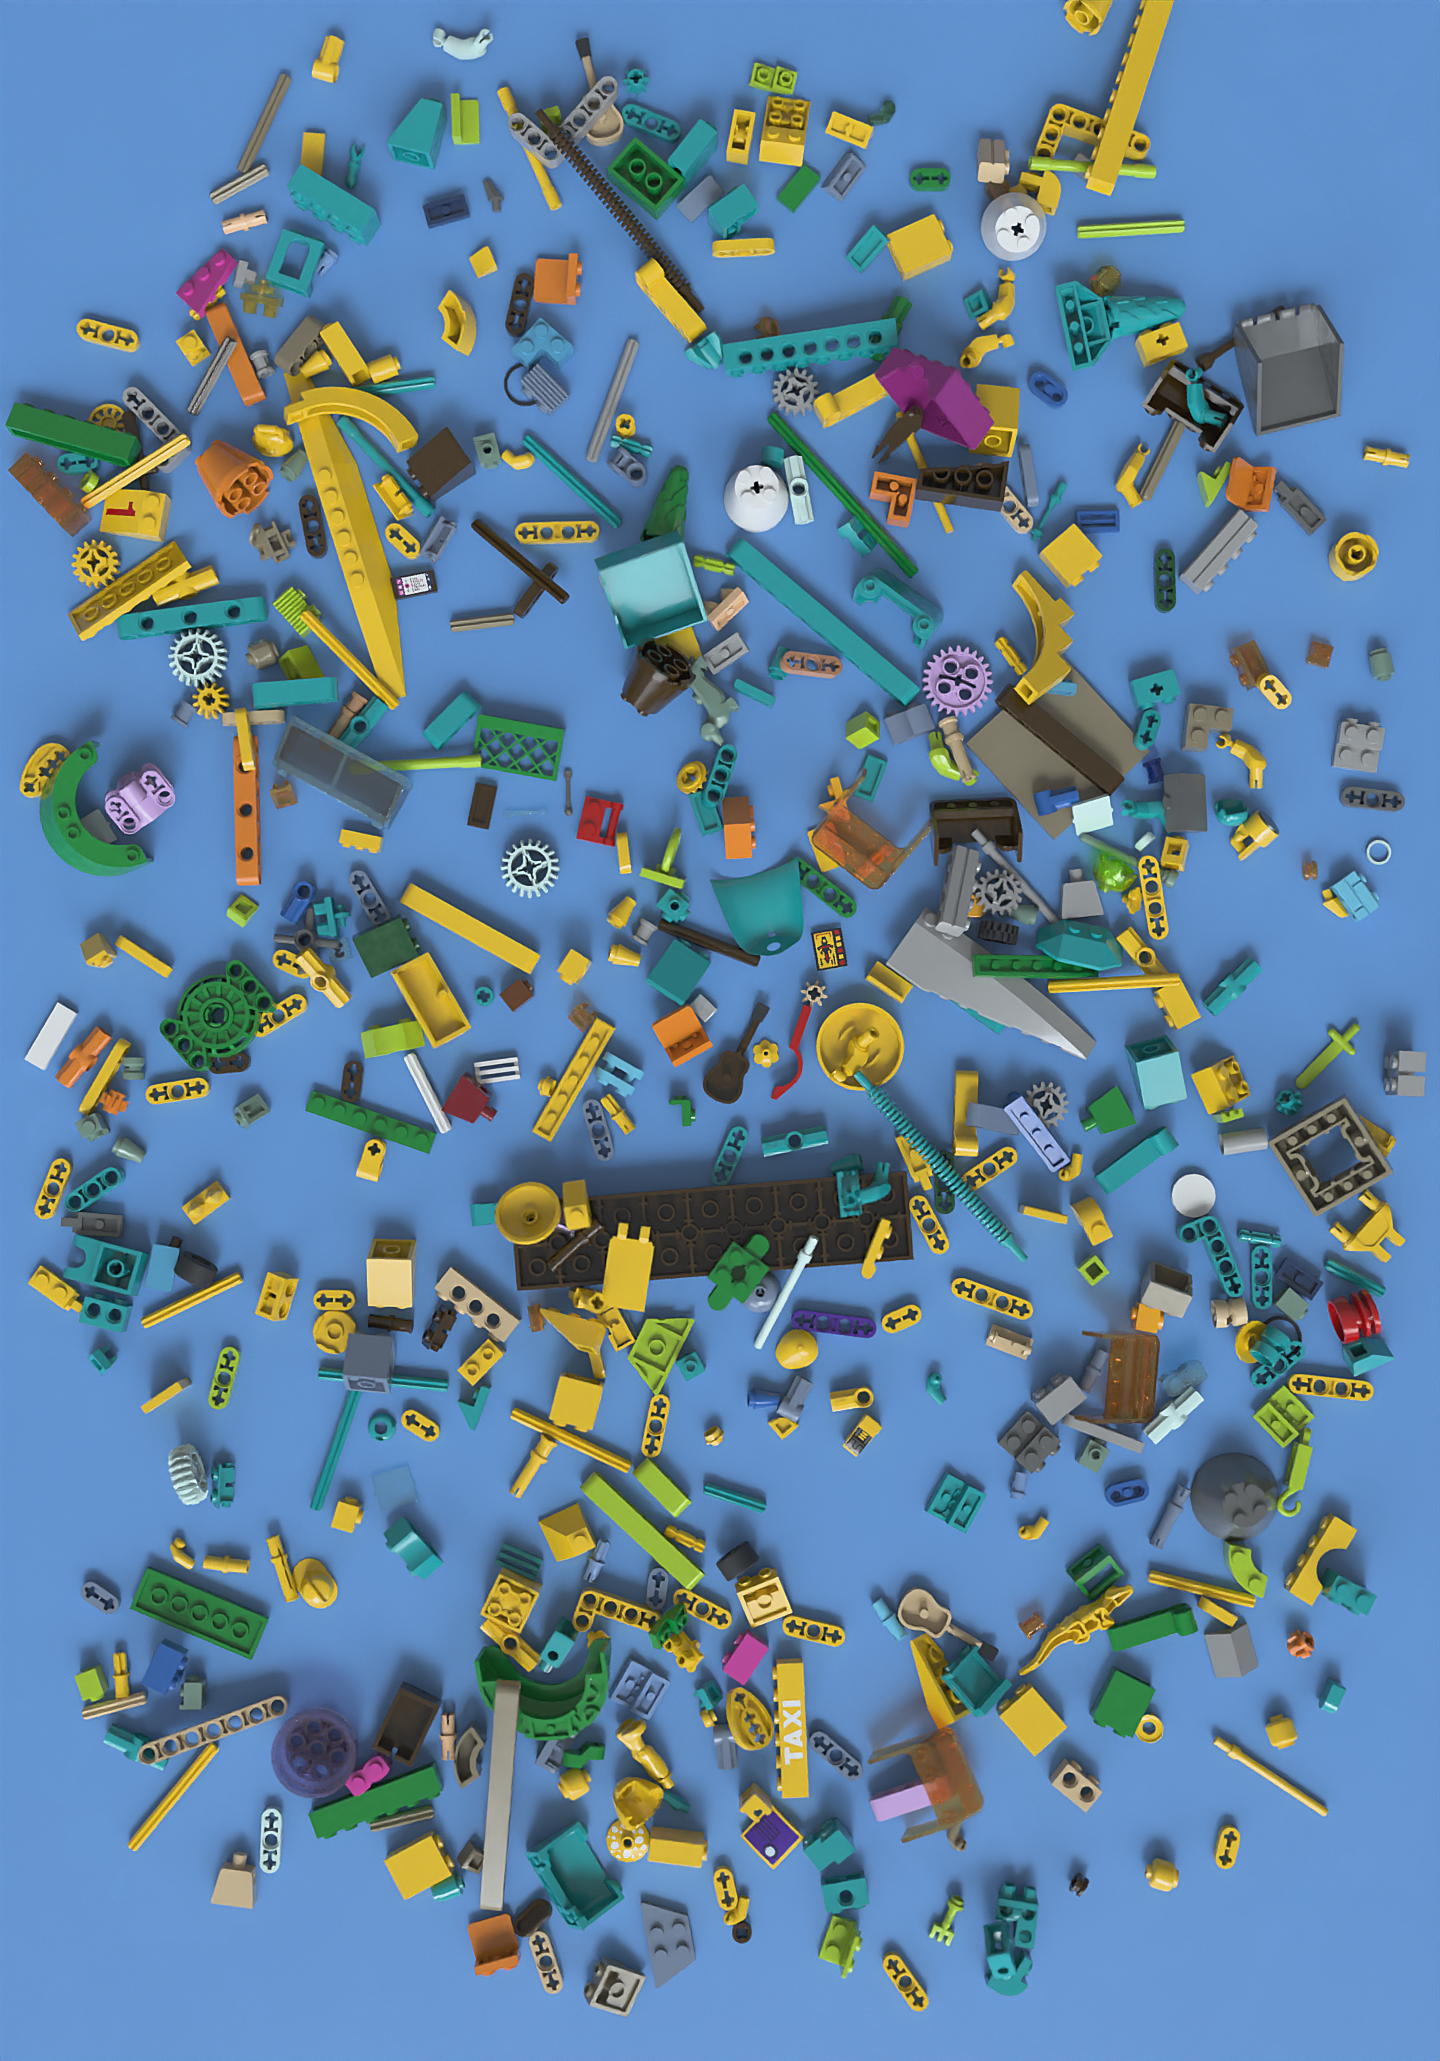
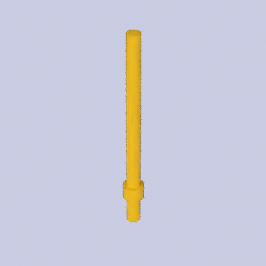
(921, 464)
(1235, 1753)

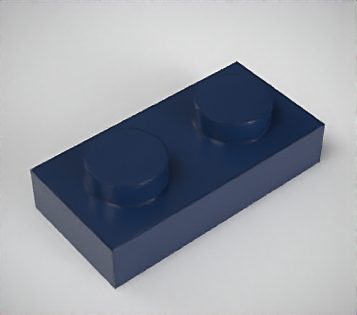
(446, 211)
(1298, 1278)

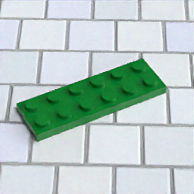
(199, 1613)

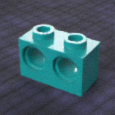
(105, 1317)

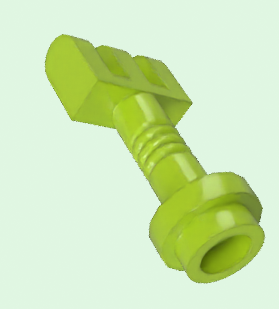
(955, 1904)

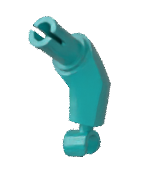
(1197, 404)
(1144, 810)
(875, 1191)

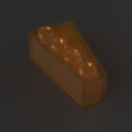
(49, 494)

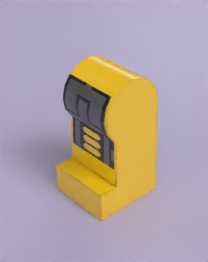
(861, 1435)

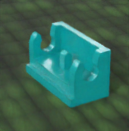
(848, 1183)

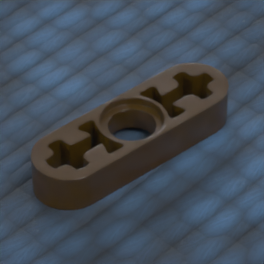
(529, 291)
(320, 532)
(534, 592)

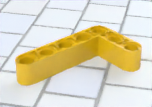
(1084, 134)

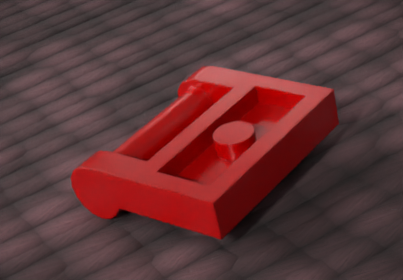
(592, 821)

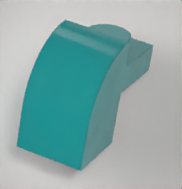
(1017, 1983)

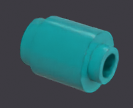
(448, 1888)

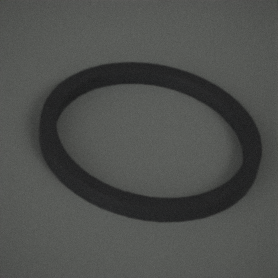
(506, 389)
(1296, 1327)

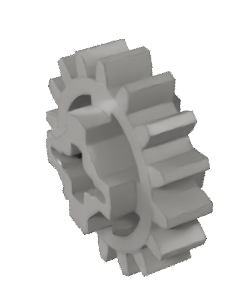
(787, 395)
(1006, 894)
(1047, 1095)

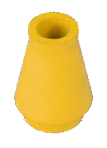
(315, 364)
(620, 914)
(623, 956)

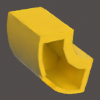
(459, 323)

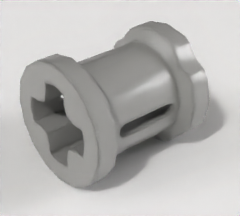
(262, 364)
(644, 932)

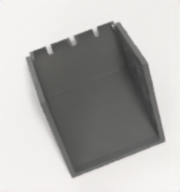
(1290, 368)

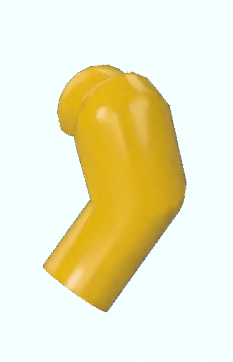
(518, 462)
(1072, 1170)
(1032, 1532)
(178, 1554)
(738, 1913)

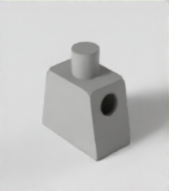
(1079, 898)

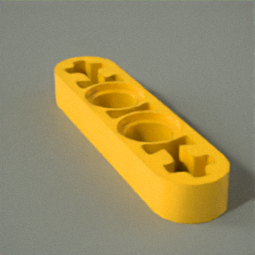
(557, 528)
(1156, 896)
(105, 1077)
(992, 1295)
(1329, 1389)

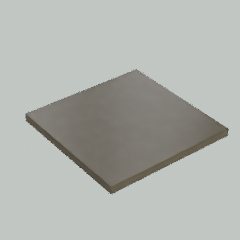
(1029, 766)

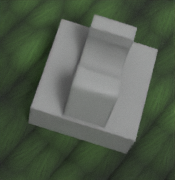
(243, 275)

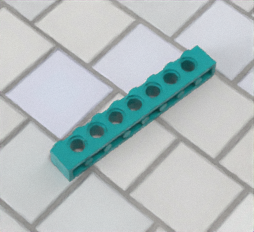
(800, 341)

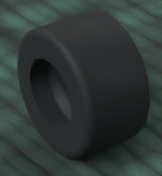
(195, 1270)
(737, 1561)

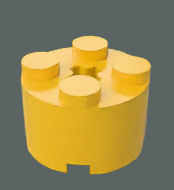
(1355, 544)

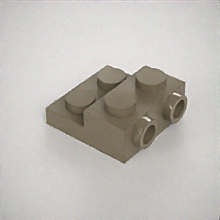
(613, 1987)

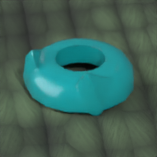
(391, 1427)

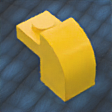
(1046, 187)
(1092, 1219)

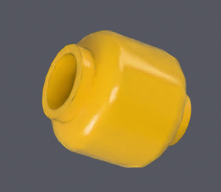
(1281, 1731)
(574, 1783)
(1162, 1874)

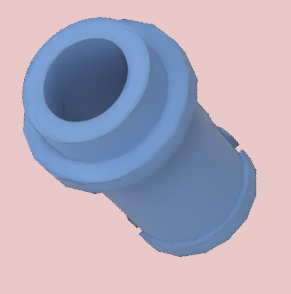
(326, 261)
(1018, 1485)

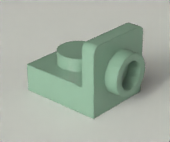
(250, 1111)

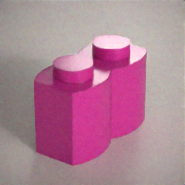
(366, 1773)

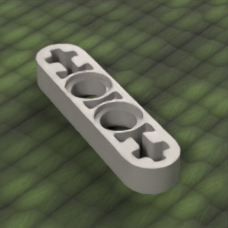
(1104, 1433)

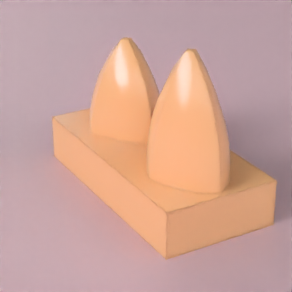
(720, 614)

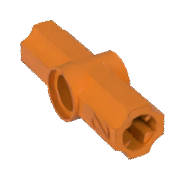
(83, 1057)

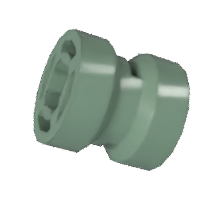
(133, 1068)

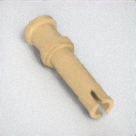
(954, 739)

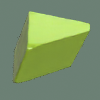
(242, 910)

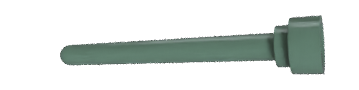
(1166, 876)

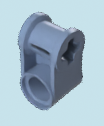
(625, 465)

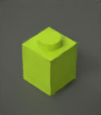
(1092, 1269)
(92, 1683)

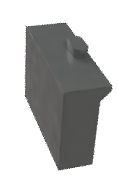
(1185, 803)

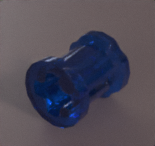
(1154, 770)

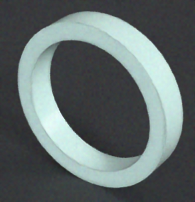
(1368, 855)

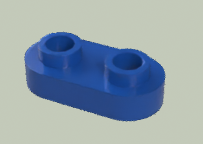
(1049, 388)
(1126, 1492)

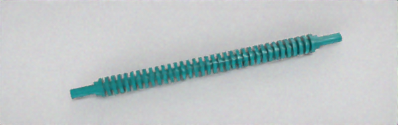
(971, 1200)

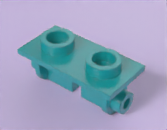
(221, 1492)

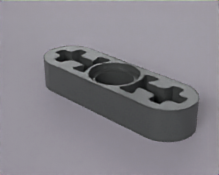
(1387, 807)

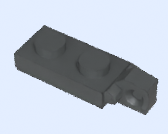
(1299, 508)
(95, 1224)

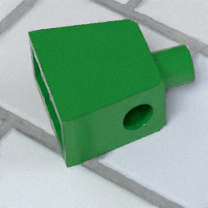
(1108, 1113)

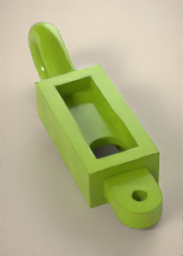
(1296, 1472)

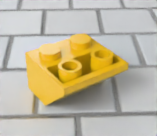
(1221, 1084)

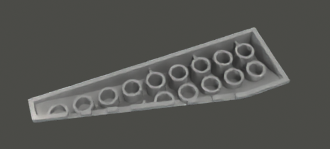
(944, 966)

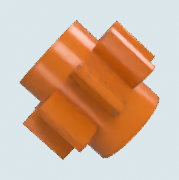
(113, 1101)
(1300, 1644)

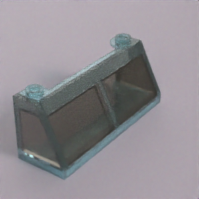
(341, 772)

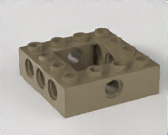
(1326, 1195)

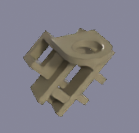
(281, 543)

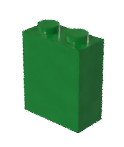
(1122, 1702)

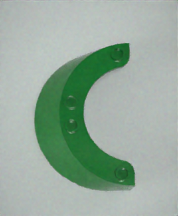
(67, 833)
(546, 1709)

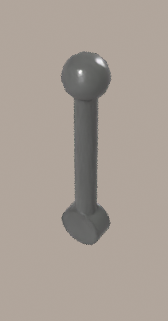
(568, 811)

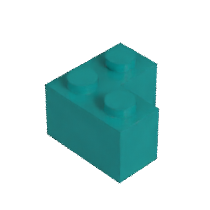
(731, 212)
(829, 1844)

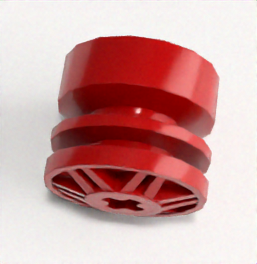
(1356, 1316)

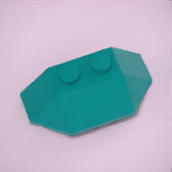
(1083, 324)
(1080, 945)

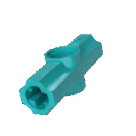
(371, 716)
(1231, 986)
(809, 1138)
(130, 1744)

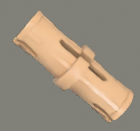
(244, 222)
(448, 1735)

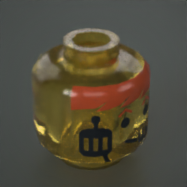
(1105, 281)

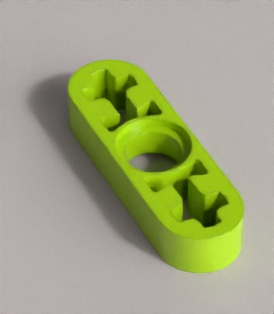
(226, 1395)

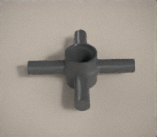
(315, 942)

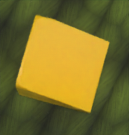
(483, 262)

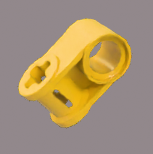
(370, 1163)

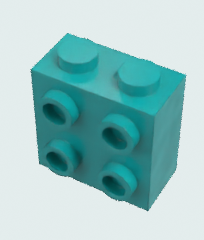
(1351, 1594)

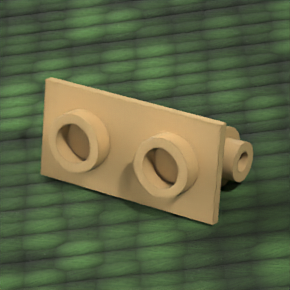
(1009, 1342)

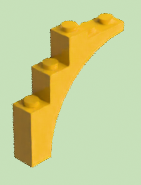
(1051, 640)

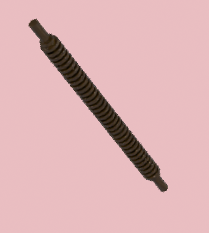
(555, 132)

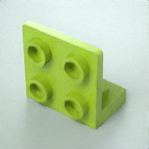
(841, 1943)

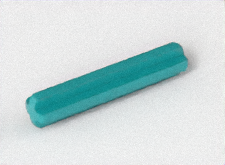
(1354, 1277)
(734, 1497)

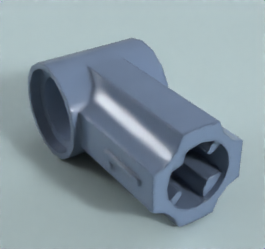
(793, 1402)
(725, 1747)

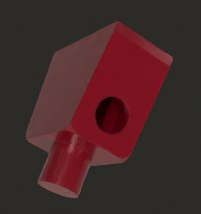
(469, 1100)

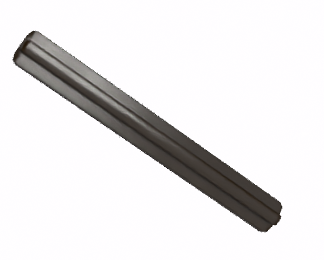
(708, 942)

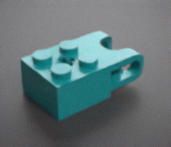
(102, 1265)

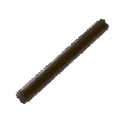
(520, 561)

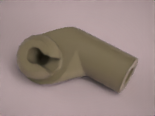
(956, 1839)

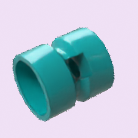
(1268, 1348)

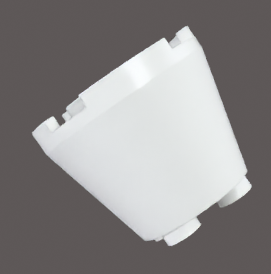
(1008, 211)
(753, 510)

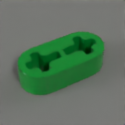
(929, 178)

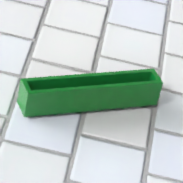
(73, 435)
(377, 1800)

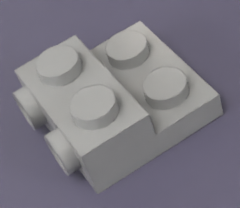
(1358, 745)

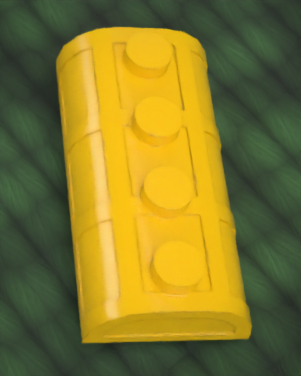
(431, 1000)

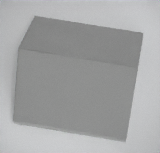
(1231, 1651)

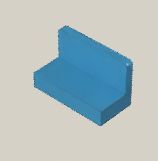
(161, 1267)

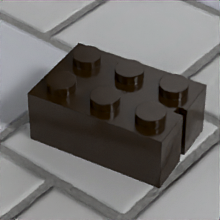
(407, 1723)

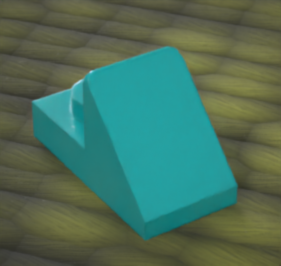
(471, 1411)

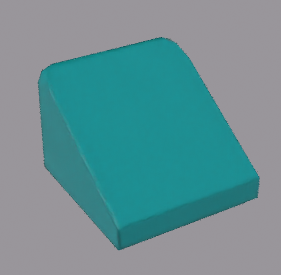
(977, 304)

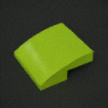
(1283, 1416)

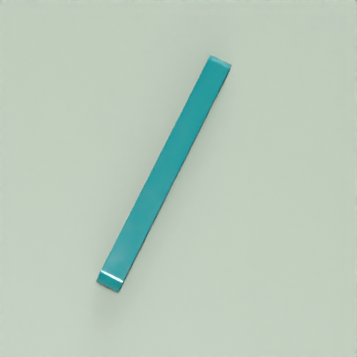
(822, 622)

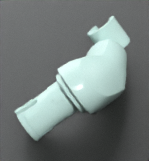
(463, 49)

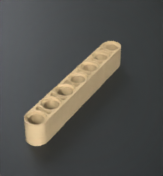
(205, 1736)

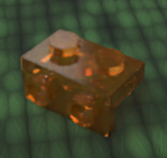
(1249, 664)

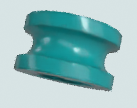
(479, 1001)

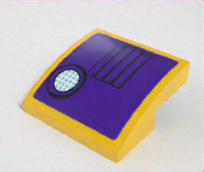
(772, 1837)

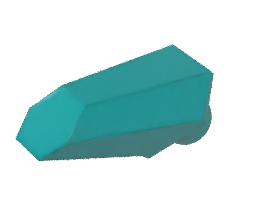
(675, 1801)

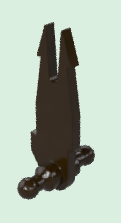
(901, 431)

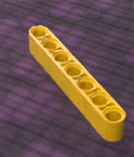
(470, 928)

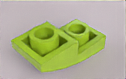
(772, 80)

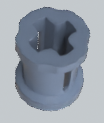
(184, 714)

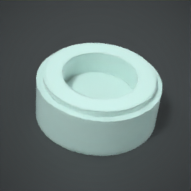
(1144, 841)

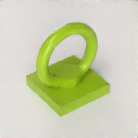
(665, 872)

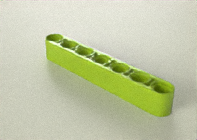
(642, 1530)

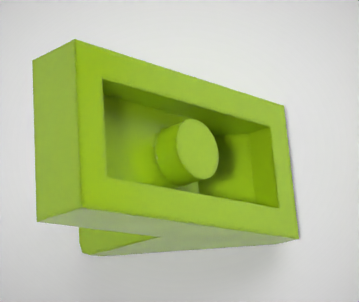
(1209, 486)

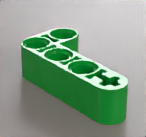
(1152, 1626)

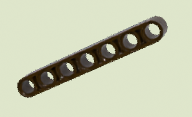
(1060, 740)

